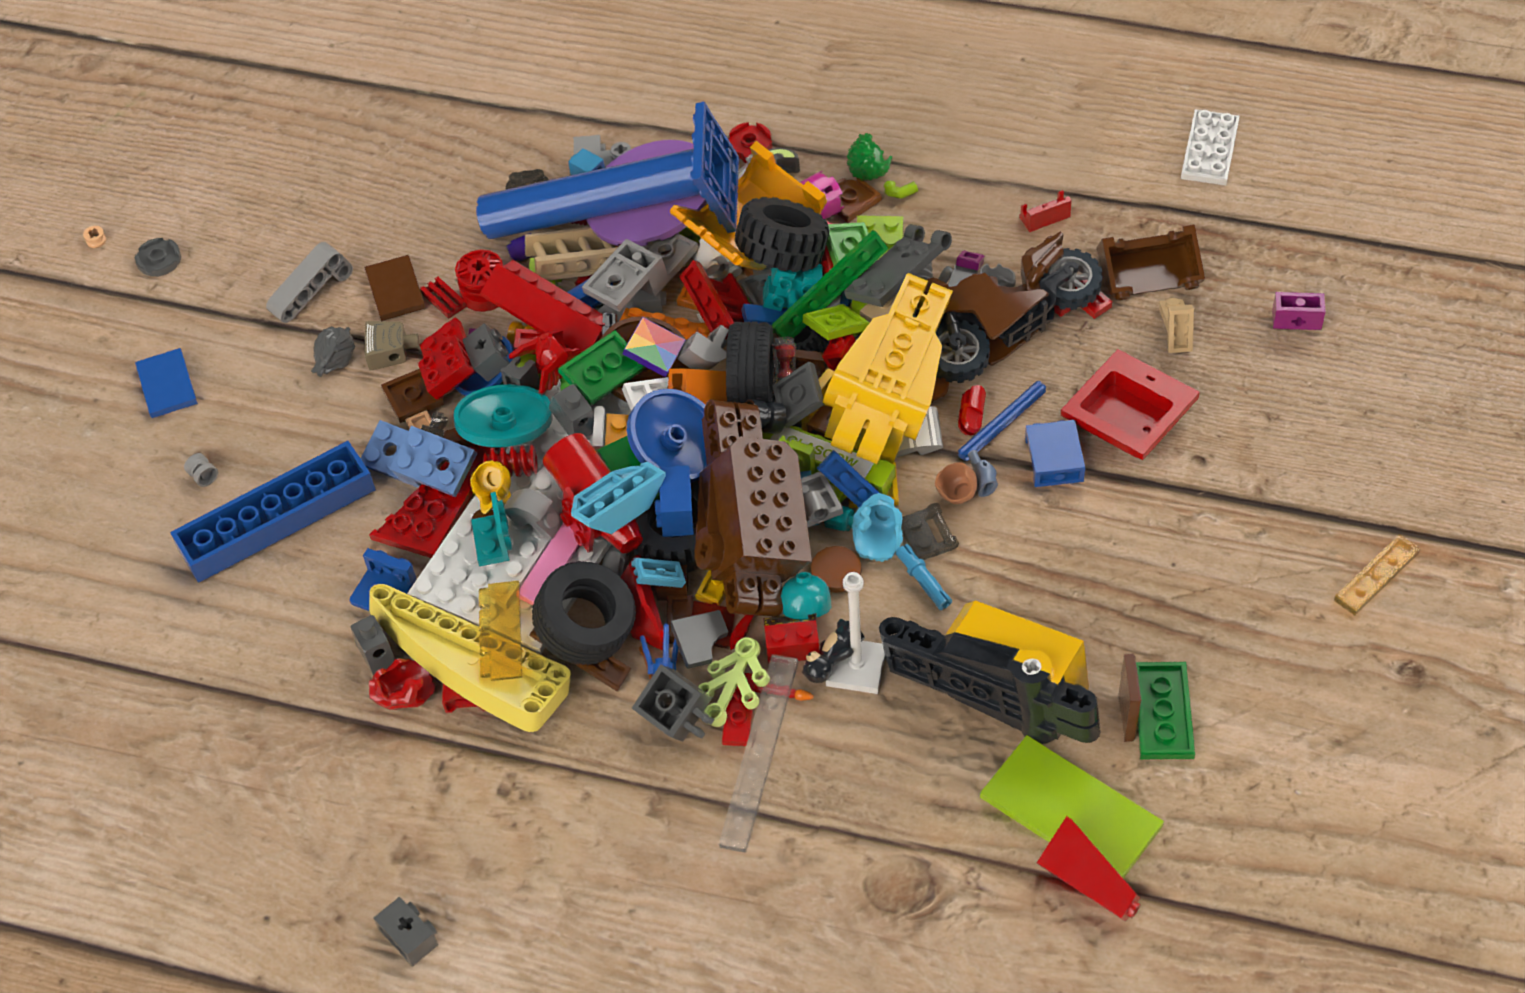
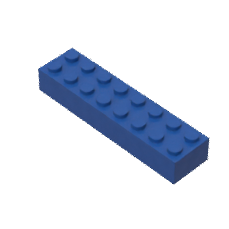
(273, 511)

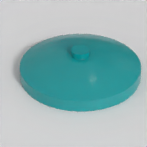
(502, 415)

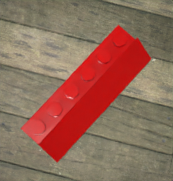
(543, 305)

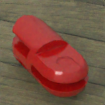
(972, 410)

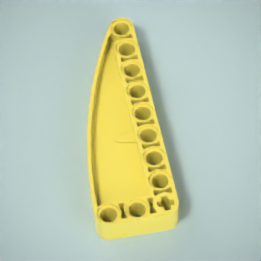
(451, 653)

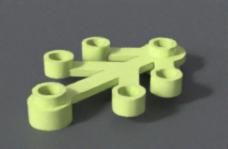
(745, 653)

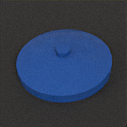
(668, 430)

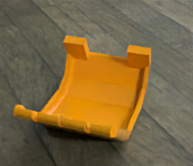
(759, 180)

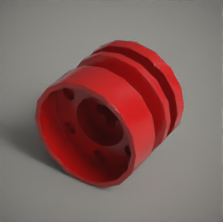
(472, 273)

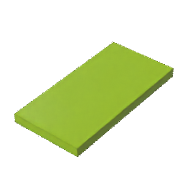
(1044, 788)

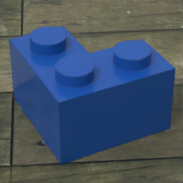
(675, 502)

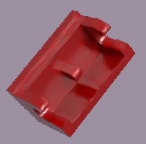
(1046, 213)

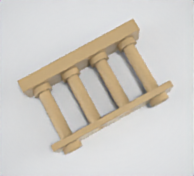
(567, 264)

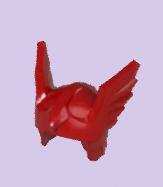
(550, 355)

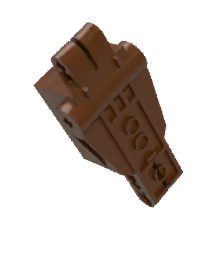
(749, 510)

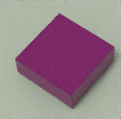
(970, 260)

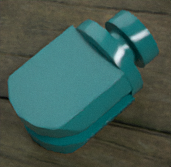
(842, 522)

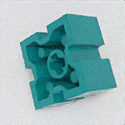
(786, 287)

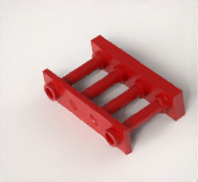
(710, 303)

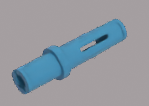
(917, 569)

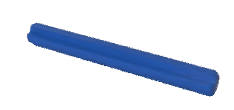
(1002, 420)

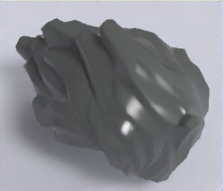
(332, 350)

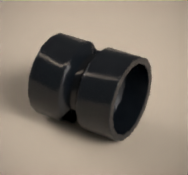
(771, 415)

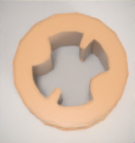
(94, 231)

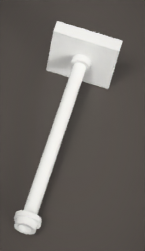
(864, 667)

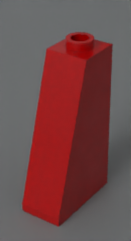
(1082, 866)

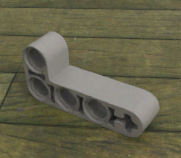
(307, 280)

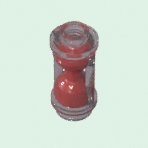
(784, 352)

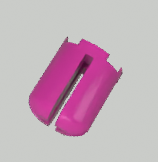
(830, 189)

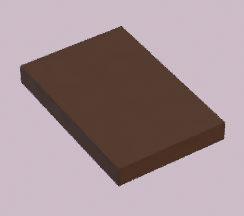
(395, 287)
(1129, 697)

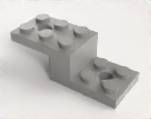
(638, 269)

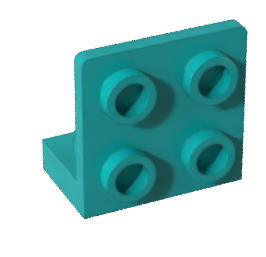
(492, 535)

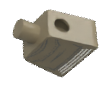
(387, 344)

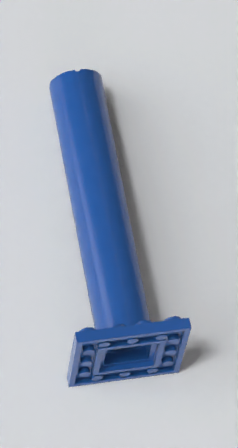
(705, 171)

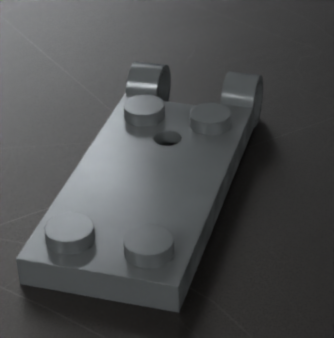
(887, 274)

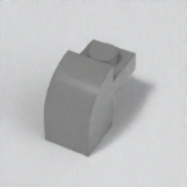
(704, 352)
(533, 508)

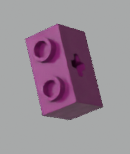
(1298, 310)

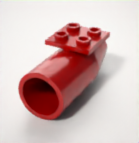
(574, 468)

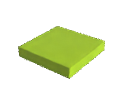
(835, 322)

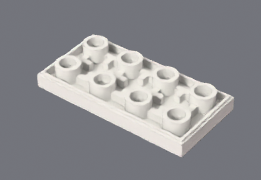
(1210, 147)

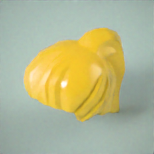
(491, 478)

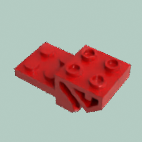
(445, 360)

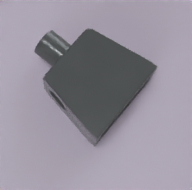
(570, 409)
(370, 638)

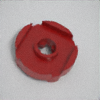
(744, 132)

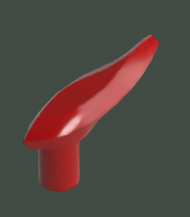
(740, 630)

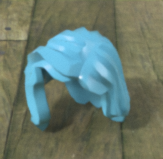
(877, 528)

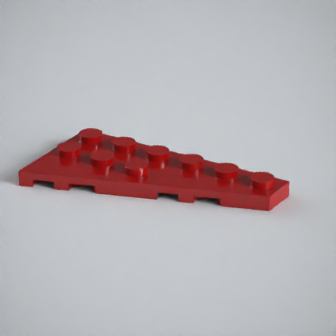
(428, 514)

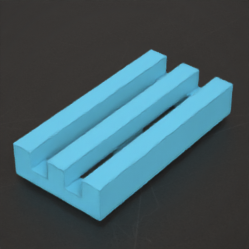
(659, 576)

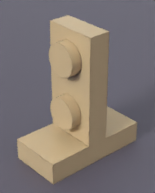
(1179, 324)

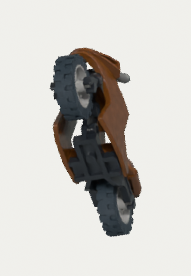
(1004, 318)

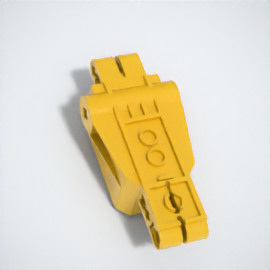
(888, 375)

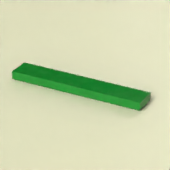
(831, 284)

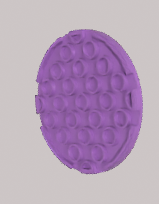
(648, 222)

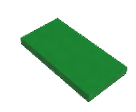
(1165, 711)

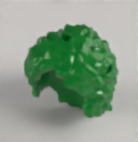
(867, 159)

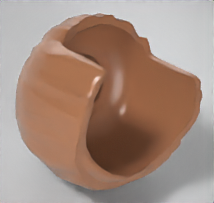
(956, 483)

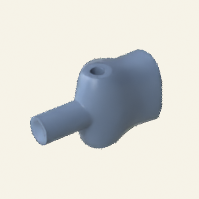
(985, 474)

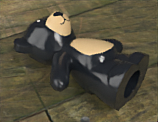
(832, 650)

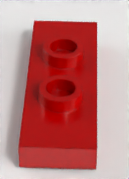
(739, 718)

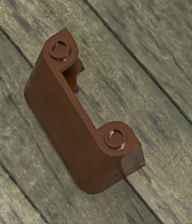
(1151, 263)

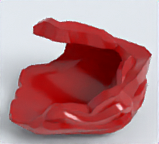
(401, 685)

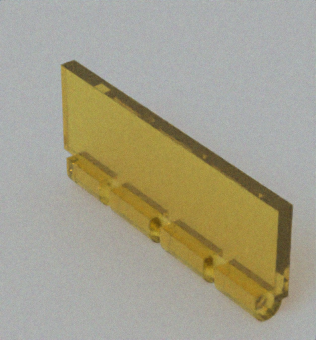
(504, 631)

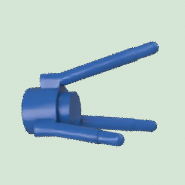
(666, 661)

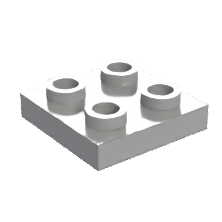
(819, 499)

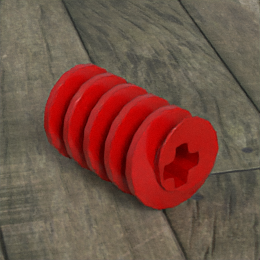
(516, 462)

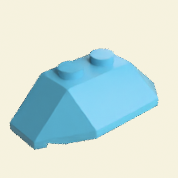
(618, 497)

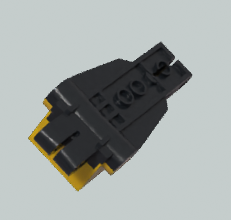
(1001, 668)

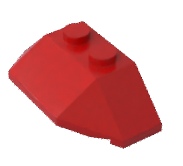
(647, 616)

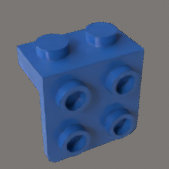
(382, 570)

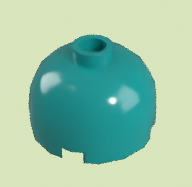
(805, 596)

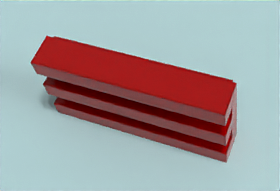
(426, 292)

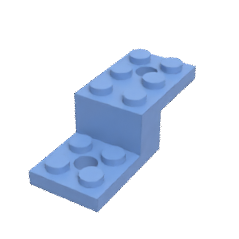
(418, 457)

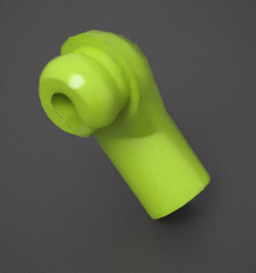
(899, 192)

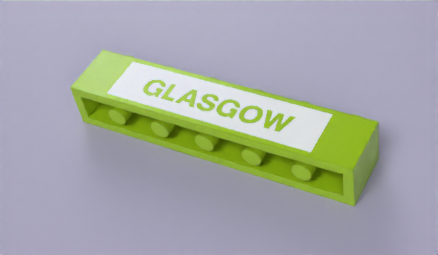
(878, 475)

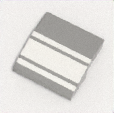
(928, 439)

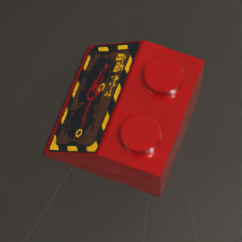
(791, 637)

